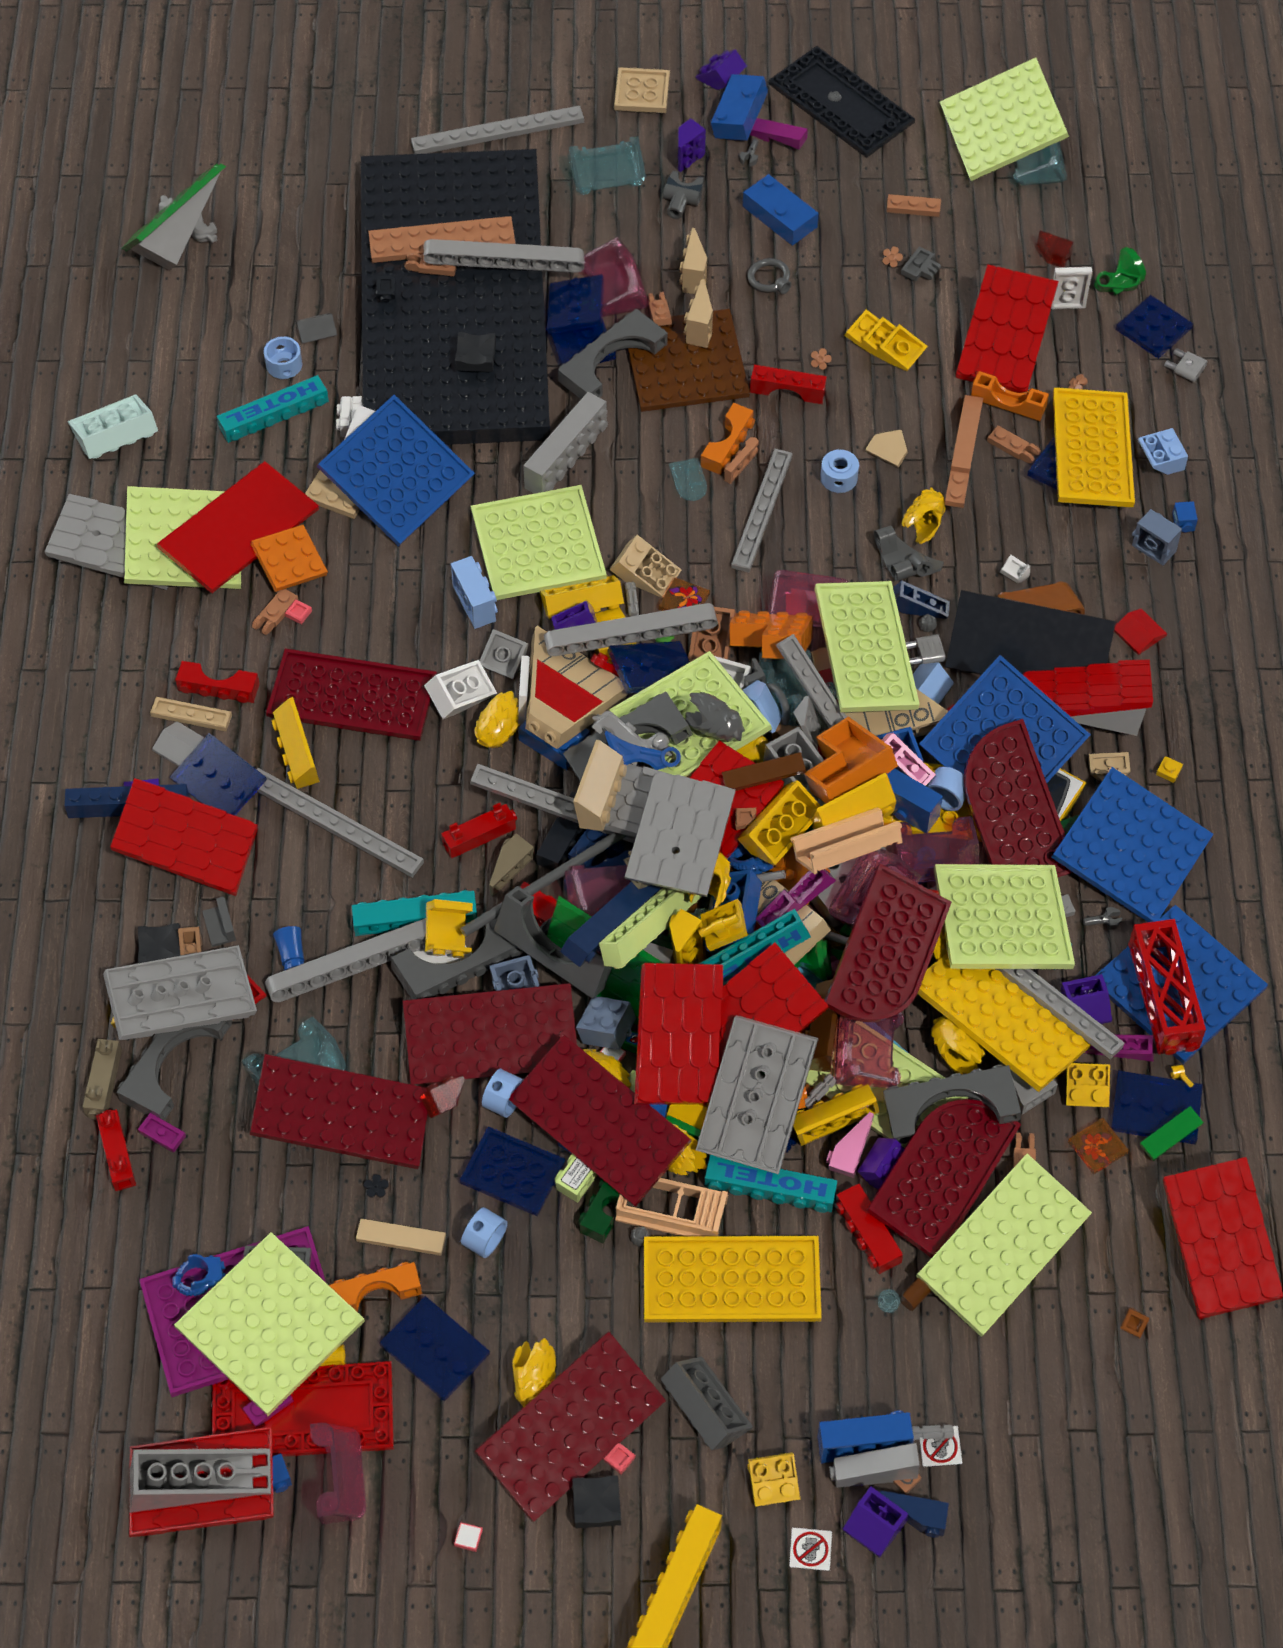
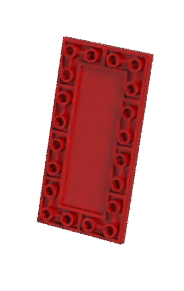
(219, 537)
(334, 1394)

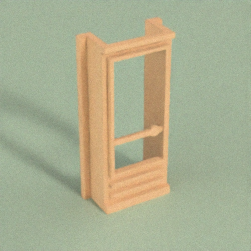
(845, 840)
(706, 1219)

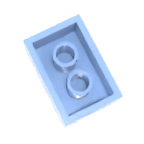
(474, 592)

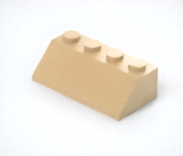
(599, 787)

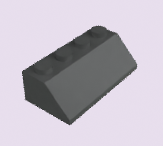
(706, 1402)

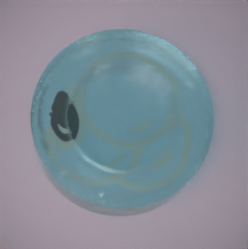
(889, 1301)

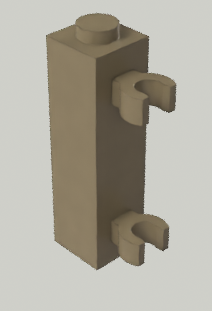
(102, 1077)

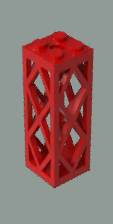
(1143, 942)

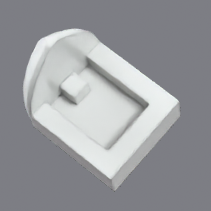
(1015, 569)

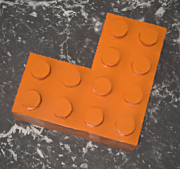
(768, 630)
(852, 760)

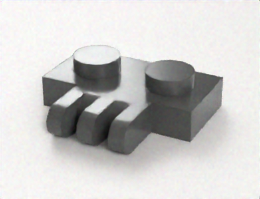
(921, 264)

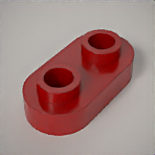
(602, 661)

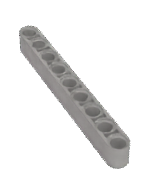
(503, 255)
(630, 629)
(346, 962)

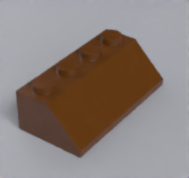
(824, 1029)

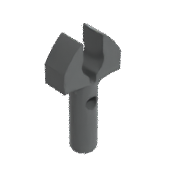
(750, 154)
(1106, 918)

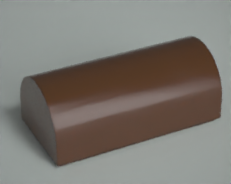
(915, 1294)

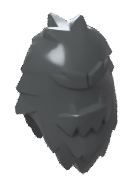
(715, 718)

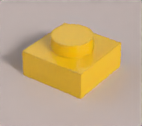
(1169, 769)

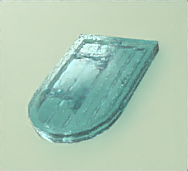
(689, 479)

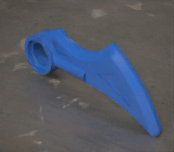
(634, 753)

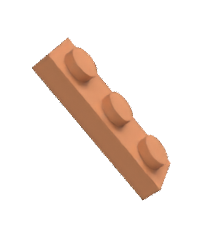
(913, 205)

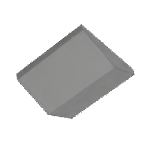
(503, 654)
(808, 720)
(177, 743)

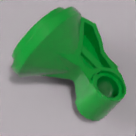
(1128, 275)
(817, 961)

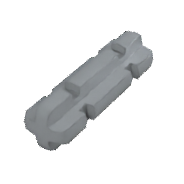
(632, 601)
(819, 1090)
(933, 1432)

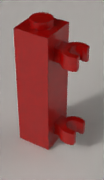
(479, 830)
(116, 1150)

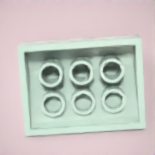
(113, 426)

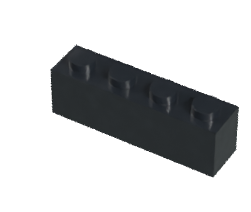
(559, 842)

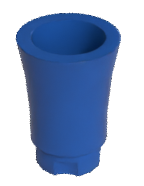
(289, 946)

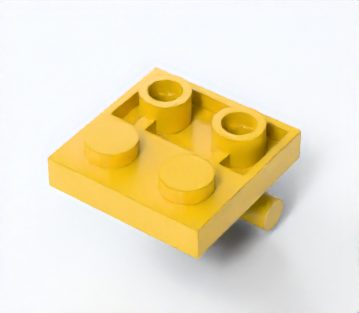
(723, 925)
(1088, 1085)
(774, 1479)

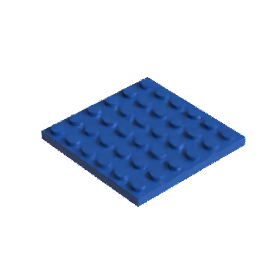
(396, 470)
(998, 699)
(1132, 846)
(1219, 979)

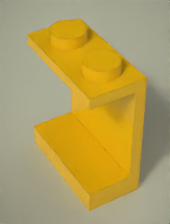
(443, 927)

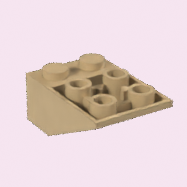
(695, 264)
(700, 318)
(645, 567)

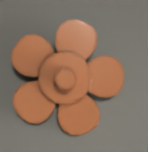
(892, 256)
(820, 359)
(1078, 382)

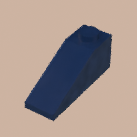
(919, 602)
(923, 1514)

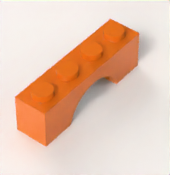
(1029, 404)
(718, 454)
(401, 1280)

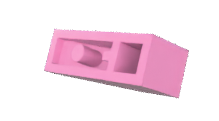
(907, 761)
(849, 1150)

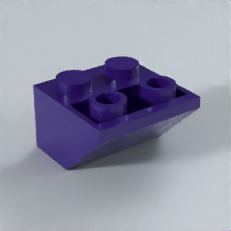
(720, 69)
(690, 143)
(575, 616)
(1091, 996)
(880, 1161)
(875, 1522)

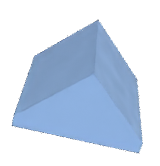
(932, 681)

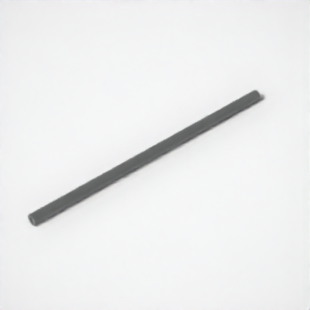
(546, 880)

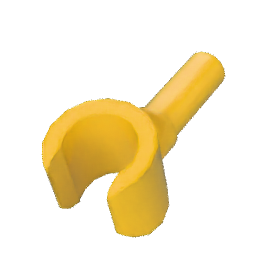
(1179, 1072)

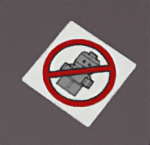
(941, 1451)
(810, 1549)

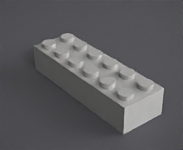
(565, 444)

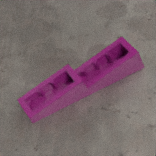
(784, 133)
(801, 894)
(1135, 1047)

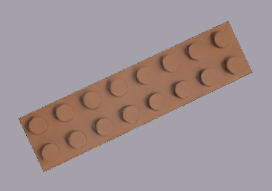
(398, 242)

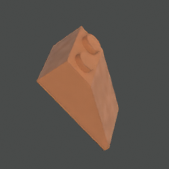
(715, 639)

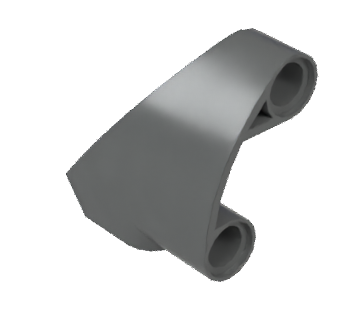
(902, 559)

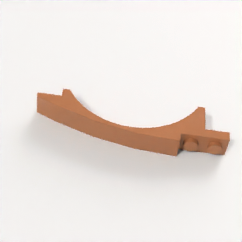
(963, 451)

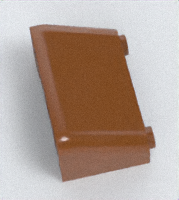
(1054, 596)

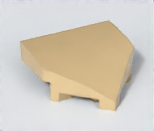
(888, 447)
(1101, 764)

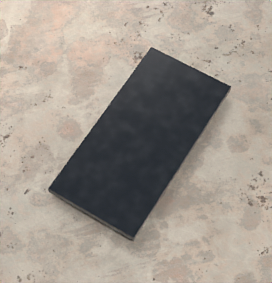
(862, 115)
(1024, 635)

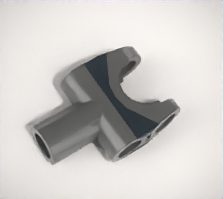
(682, 194)

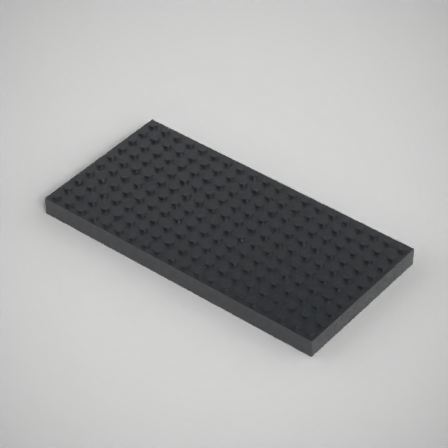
(414, 338)

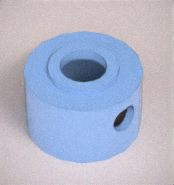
(290, 352)
(831, 474)
(950, 785)
(497, 1097)
(485, 1234)

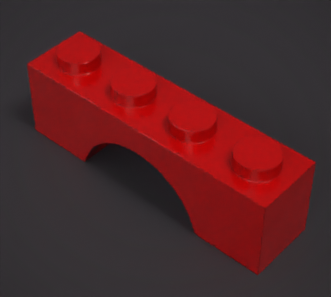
(807, 385)
(239, 687)

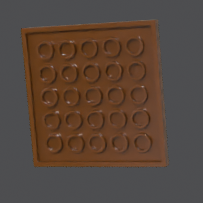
(690, 373)

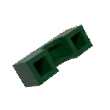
(595, 1222)

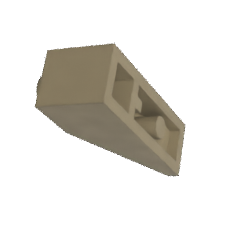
(512, 859)

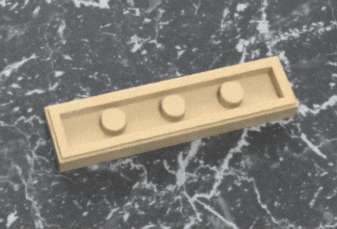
(191, 714)
(401, 1237)

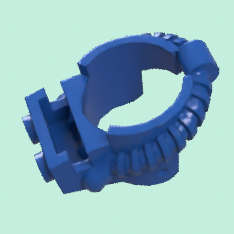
(756, 864)
(211, 1264)

